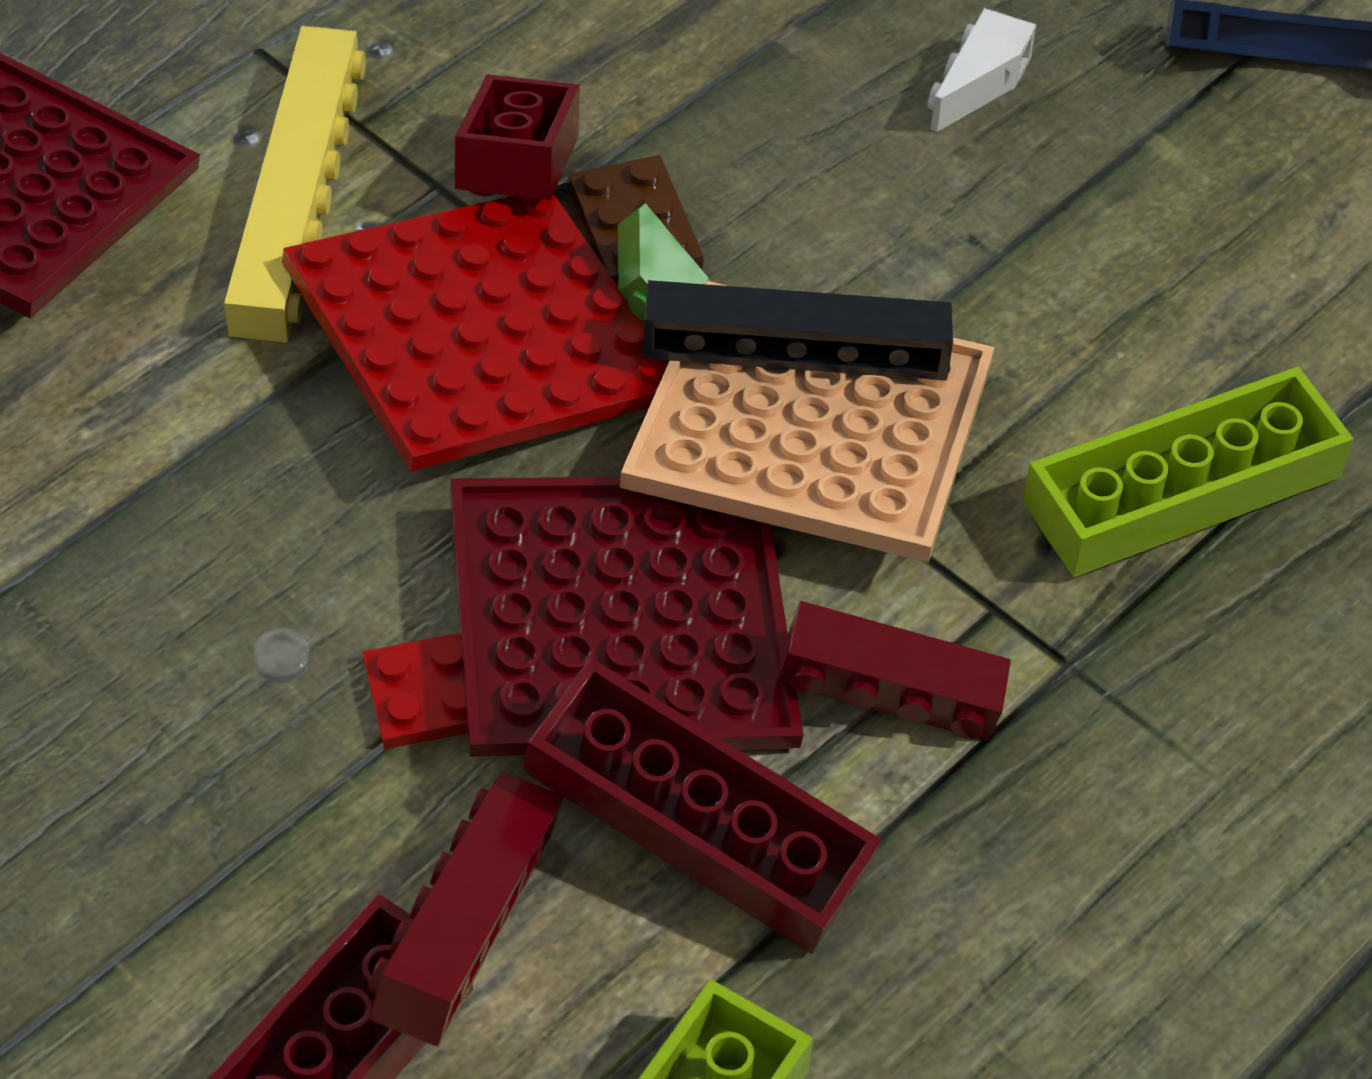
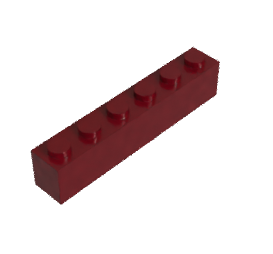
(464, 910)

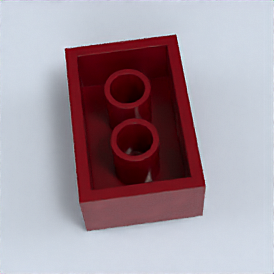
(517, 137)

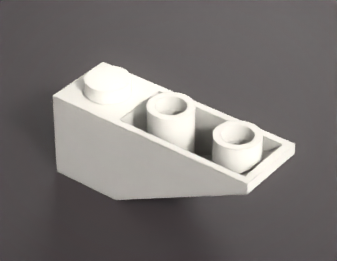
(987, 66)

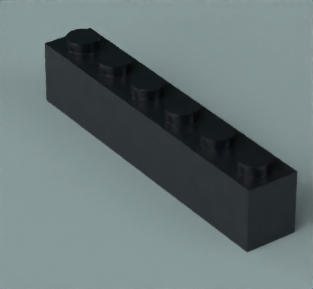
(797, 330)

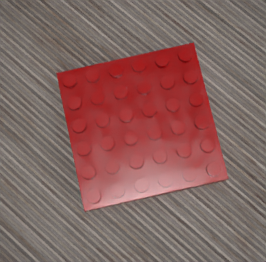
(477, 327)

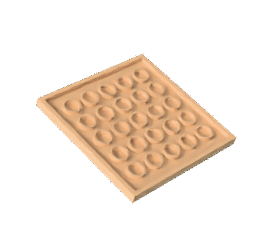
(813, 448)

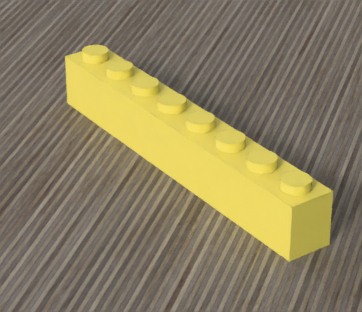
(294, 182)

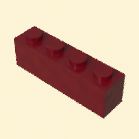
(894, 671)

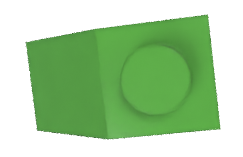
(650, 253)

